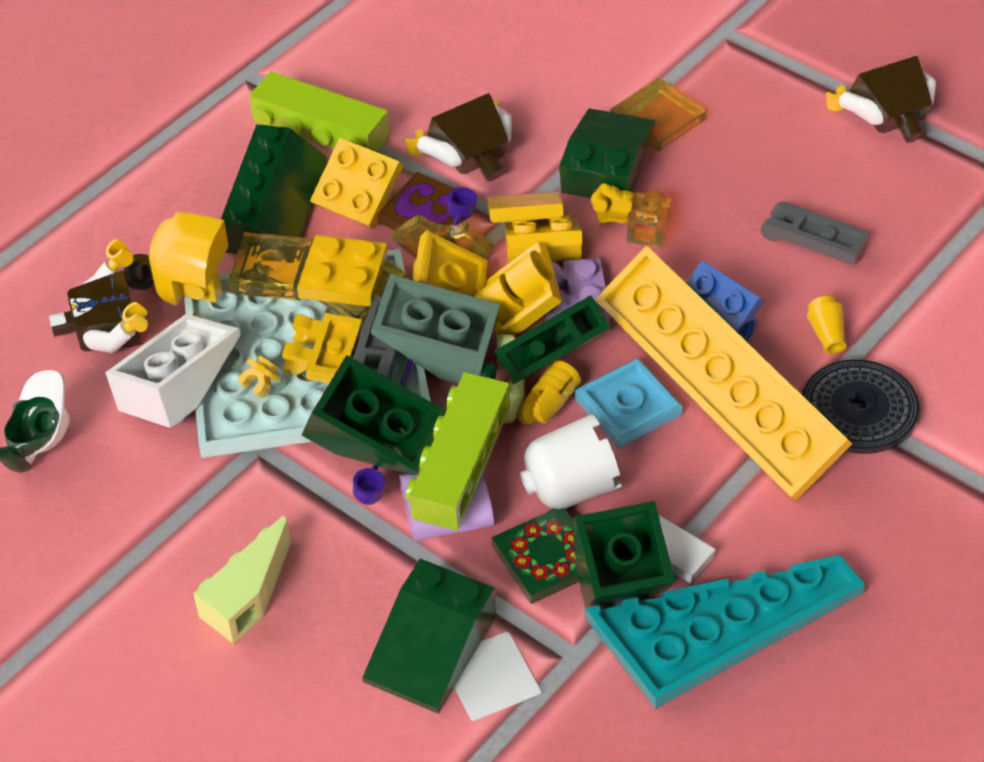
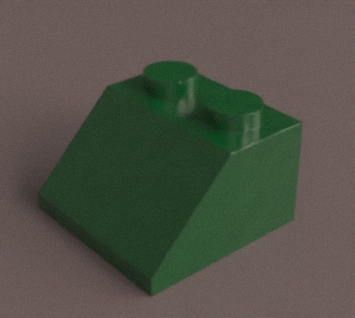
(621, 554)

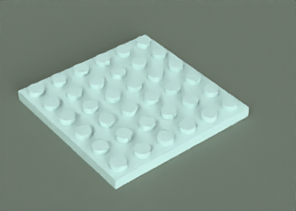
(236, 418)

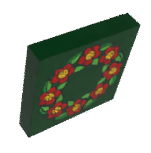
(540, 554)

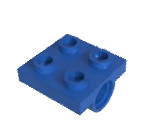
(727, 298)

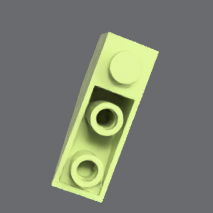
(242, 589)

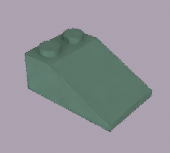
(435, 327)

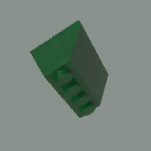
(273, 186)

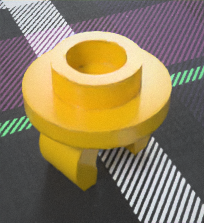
(261, 370)

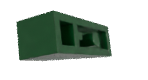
(552, 340)

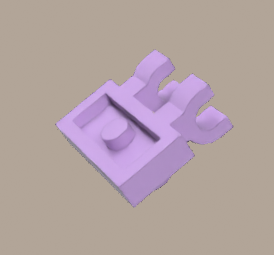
(580, 280)

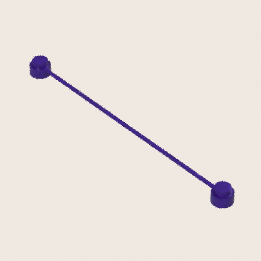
(369, 482)

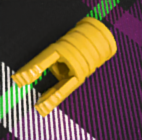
(549, 393)

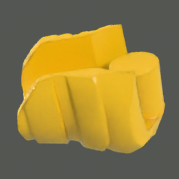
(612, 203)

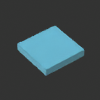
(628, 402)

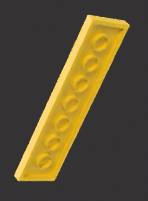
(723, 373)

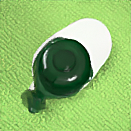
(36, 421)

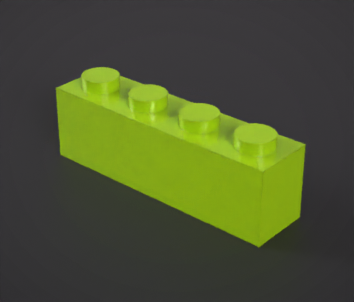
(318, 113)
(459, 451)

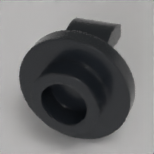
(139, 273)

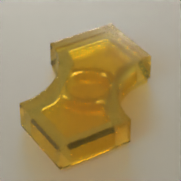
(463, 235)

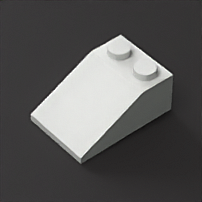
(172, 370)

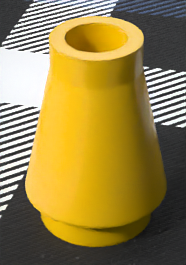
(827, 320)

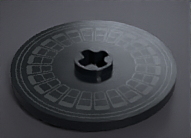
(886, 398)

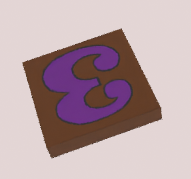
(418, 197)

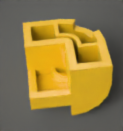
(187, 257)

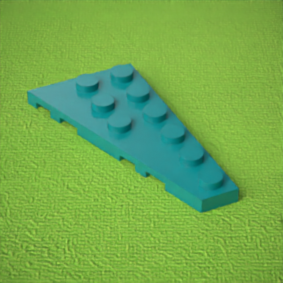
(711, 626)

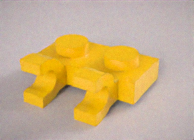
(333, 340)

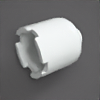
(570, 465)

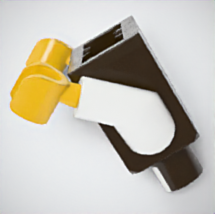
(889, 97)
(467, 137)
(103, 307)

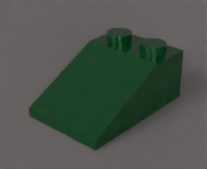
(605, 150)
(372, 419)
(430, 635)

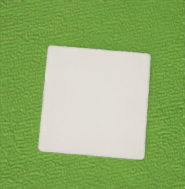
(495, 678)

